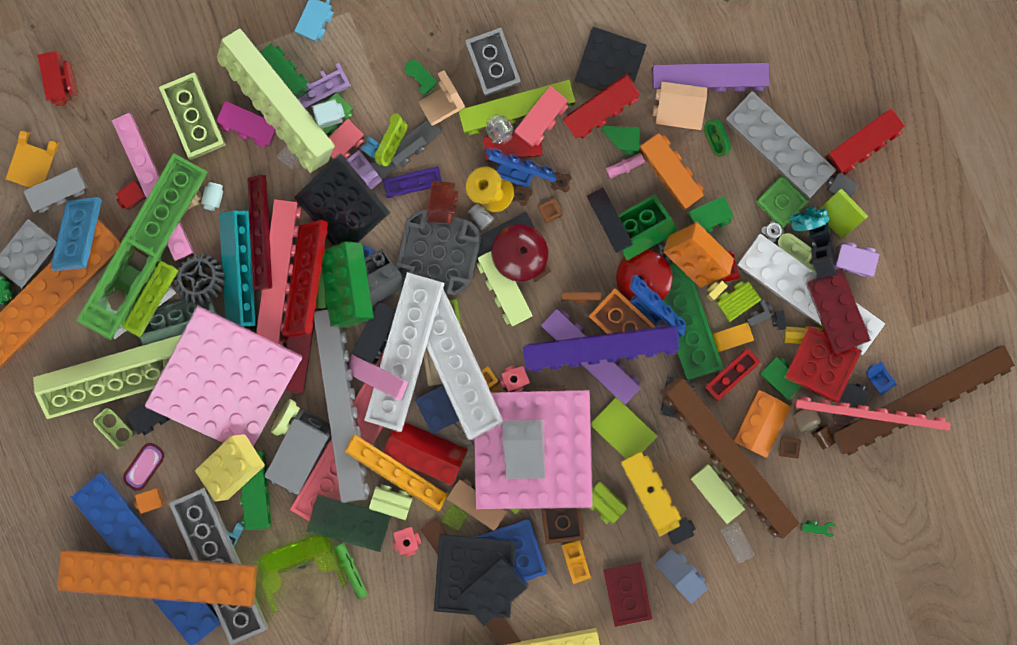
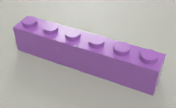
(714, 76)
(608, 373)

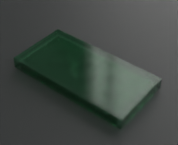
(348, 523)

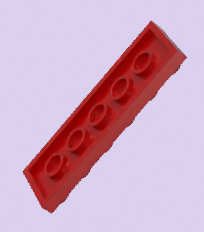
(305, 279)

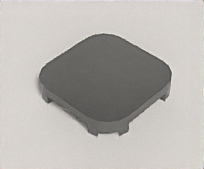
(440, 251)

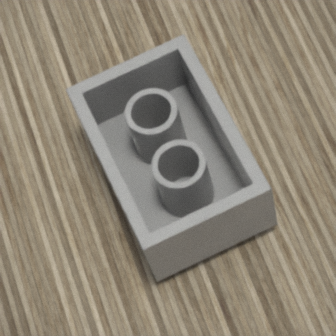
(493, 62)
(27, 253)

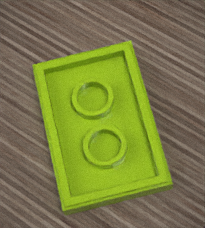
(623, 429)

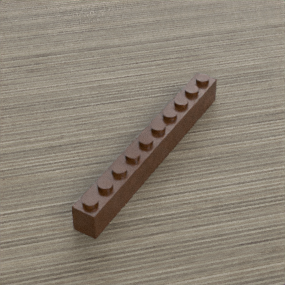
(926, 398)
(729, 457)

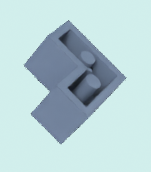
(682, 575)

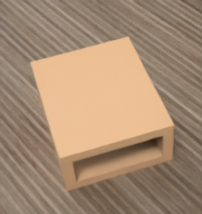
(680, 105)

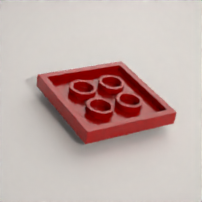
(818, 367)

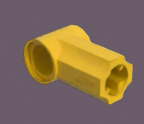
(796, 334)

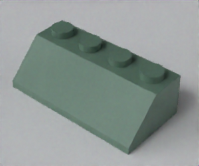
(172, 320)

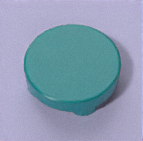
(809, 219)

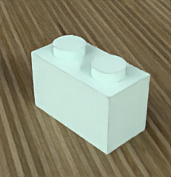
(329, 113)

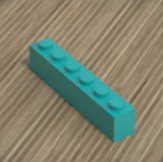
(237, 267)

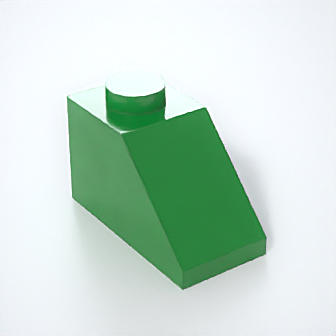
(623, 138)

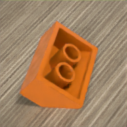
(761, 423)

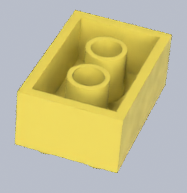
(229, 467)

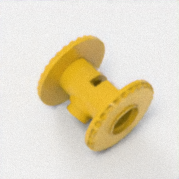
(489, 190)

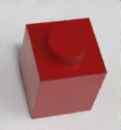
(130, 195)

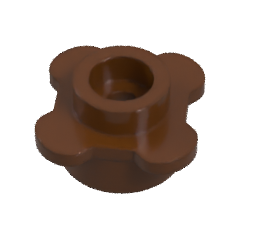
(564, 186)
(526, 193)

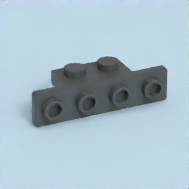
(411, 144)

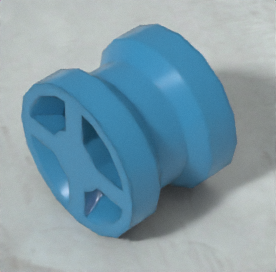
(370, 147)

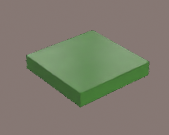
(782, 201)

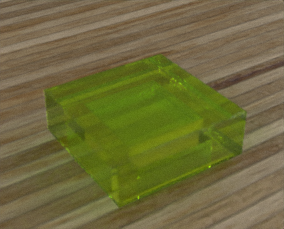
(454, 517)

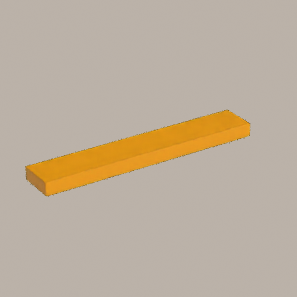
(395, 473)

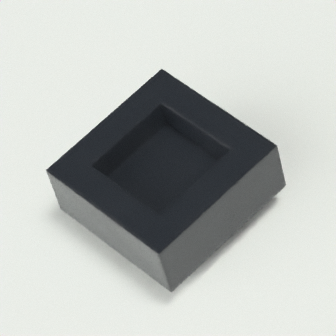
(778, 320)

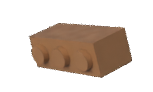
(465, 497)

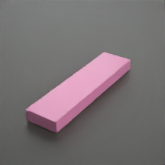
(377, 377)

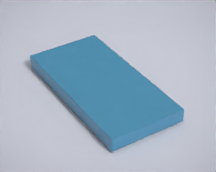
(76, 234)

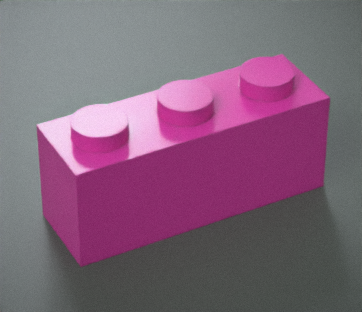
(246, 124)

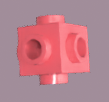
(521, 375)
(400, 536)

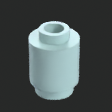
(212, 196)

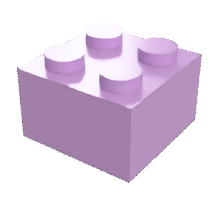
(856, 260)

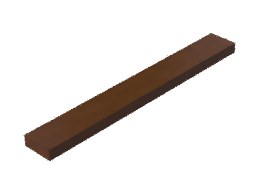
(498, 626)

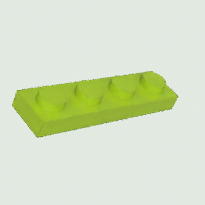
(150, 299)

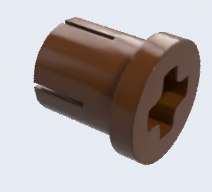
(823, 436)

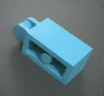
(314, 19)

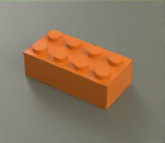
(671, 172)

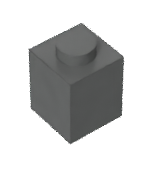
(841, 182)

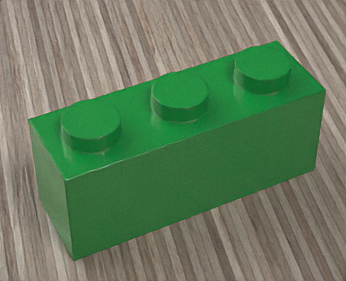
(285, 70)

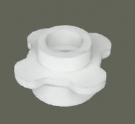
(776, 227)

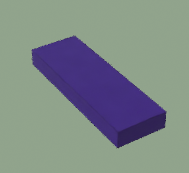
(411, 182)

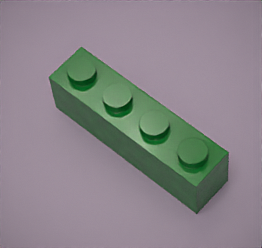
(256, 500)

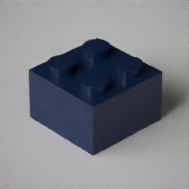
(437, 409)

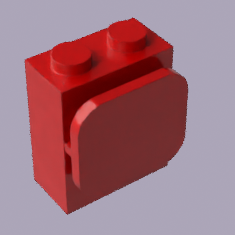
(57, 78)

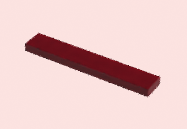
(259, 233)

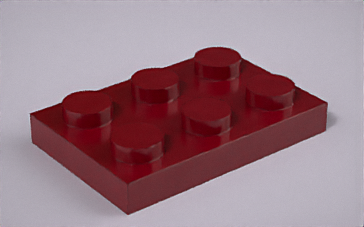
(627, 594)

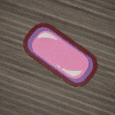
(143, 466)

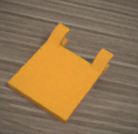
(29, 163)

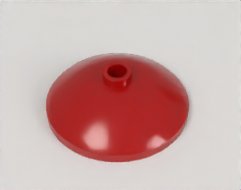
(653, 269)

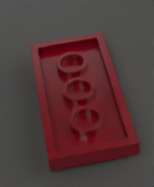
(838, 312)

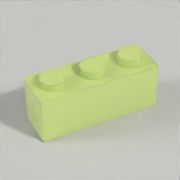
(718, 493)

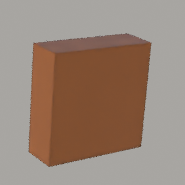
(550, 210)

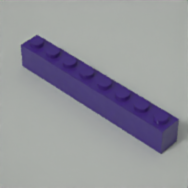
(601, 347)

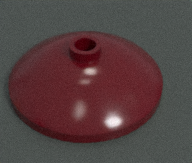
(507, 254)

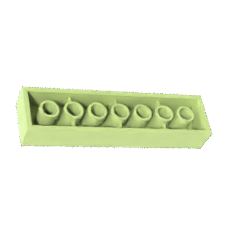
(274, 101)
(103, 378)

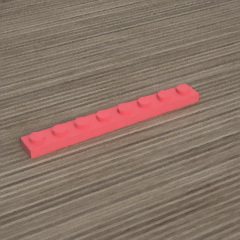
(880, 414)

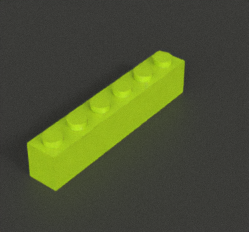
(512, 107)

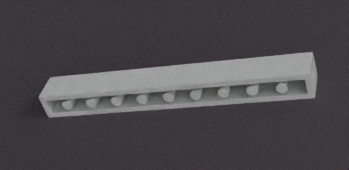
(340, 407)

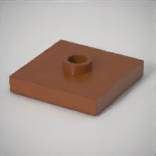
(581, 297)

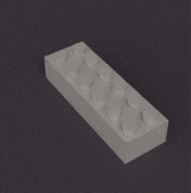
(780, 145)

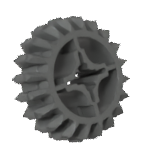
(199, 265)

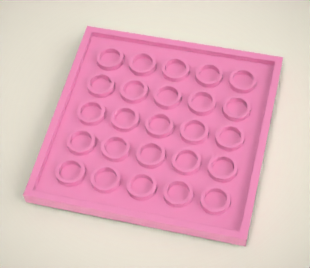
(222, 378)
(566, 453)

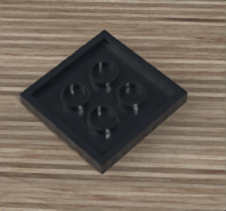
(608, 59)

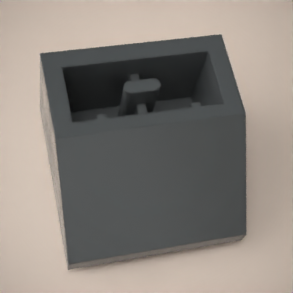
(382, 276)

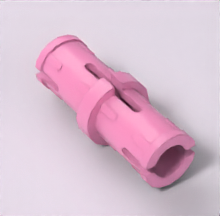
(625, 165)

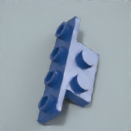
(517, 170)
(653, 307)

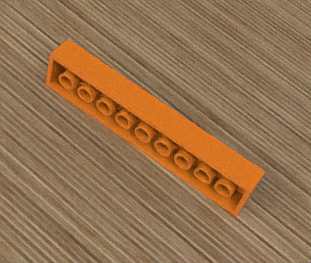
(50, 294)
(157, 577)

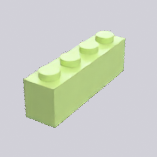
(506, 292)

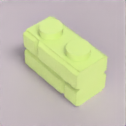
(391, 502)

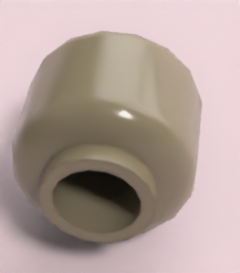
(806, 420)

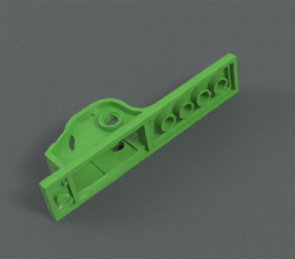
(150, 235)

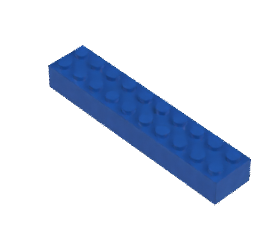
(130, 536)

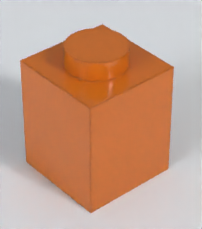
(148, 500)

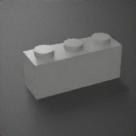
(55, 190)

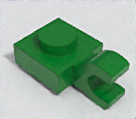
(813, 527)

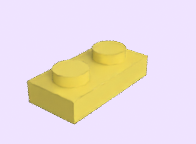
(715, 290)

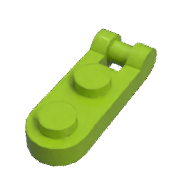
(391, 140)

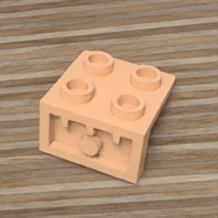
(442, 102)

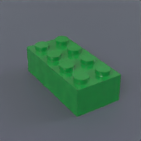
(346, 285)

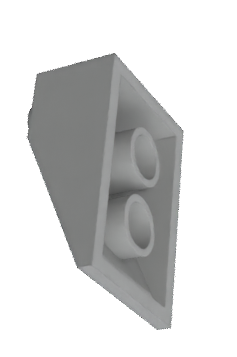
(524, 448)

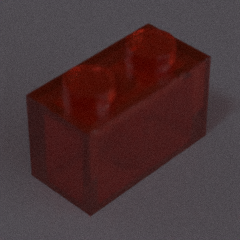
(441, 202)

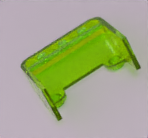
(292, 556)

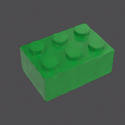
(646, 225)

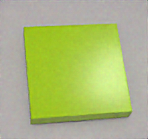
(843, 214)

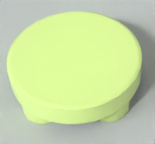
(281, 422)

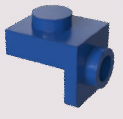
(880, 378)

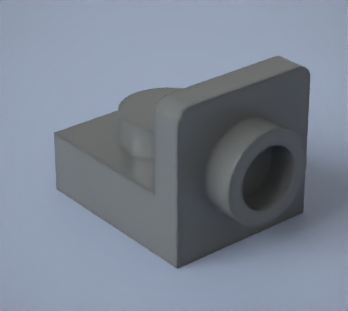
(757, 317)

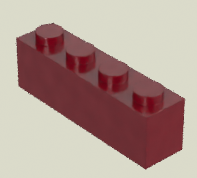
(302, 346)

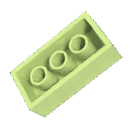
(192, 116)

